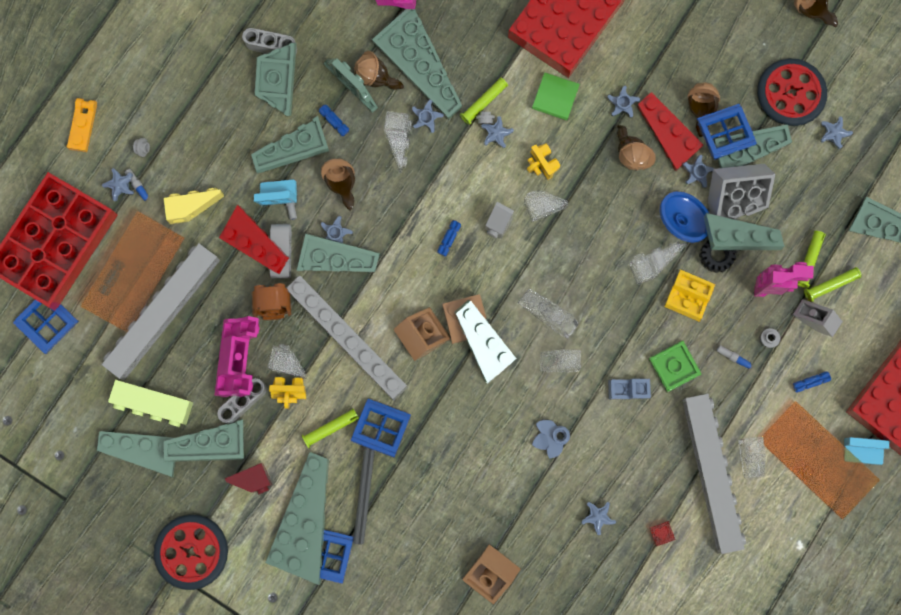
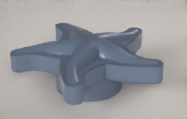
(623, 102)
(426, 116)
(835, 132)
(496, 133)
(697, 171)
(119, 184)
(335, 231)
(598, 517)

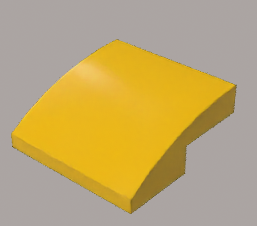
(689, 295)

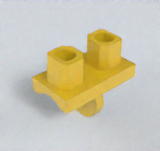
(547, 168)
(287, 393)

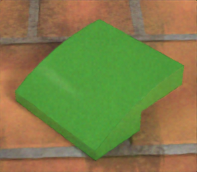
(555, 96)

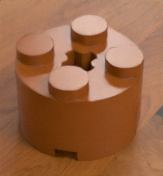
(271, 302)

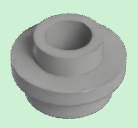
(485, 118)
(141, 147)
(764, 338)

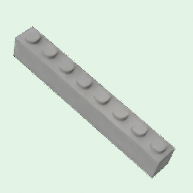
(160, 312)
(347, 338)
(713, 474)

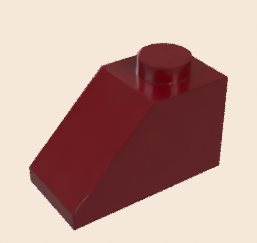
(252, 479)

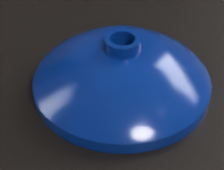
(684, 216)

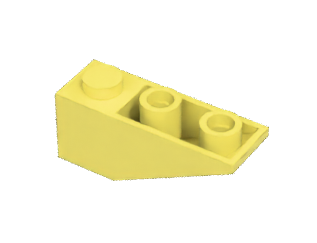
(186, 207)

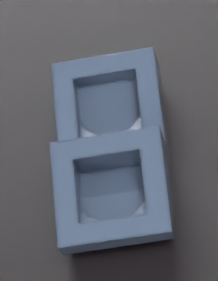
(629, 389)

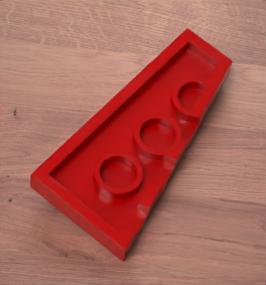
(673, 135)
(253, 241)

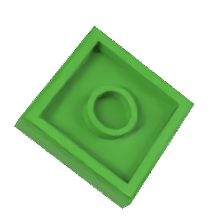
(675, 366)

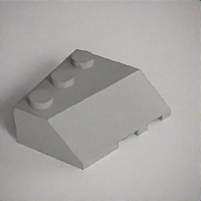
(740, 190)

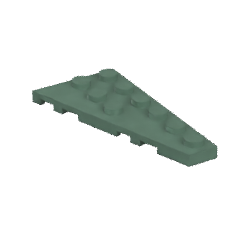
(414, 55)
(301, 532)

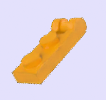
(82, 125)

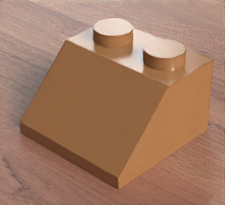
(453, 325)
(421, 333)
(491, 574)

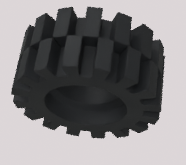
(714, 265)

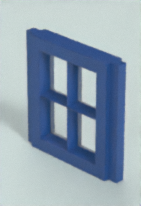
(720, 116)
(33, 334)
(375, 444)
(341, 539)

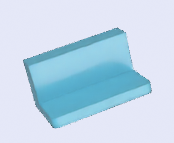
(277, 193)
(867, 450)

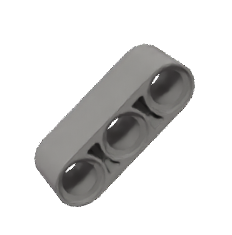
(263, 37)
(282, 236)
(238, 411)

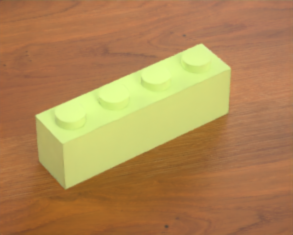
(150, 402)

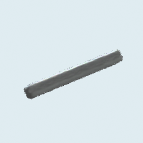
(364, 493)

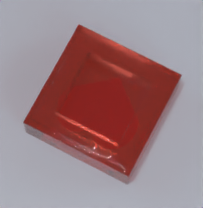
(662, 533)

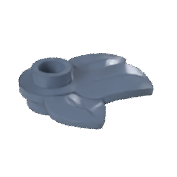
(547, 438)

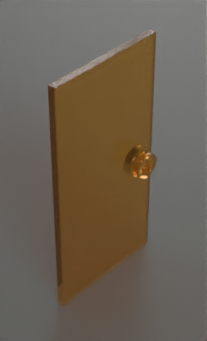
(132, 272)
(819, 460)

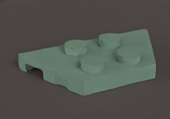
(276, 78)
(351, 81)

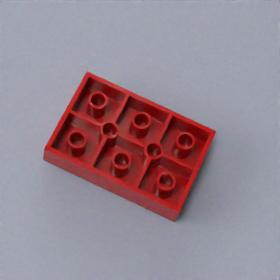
(562, 29)
(53, 240)
(880, 402)

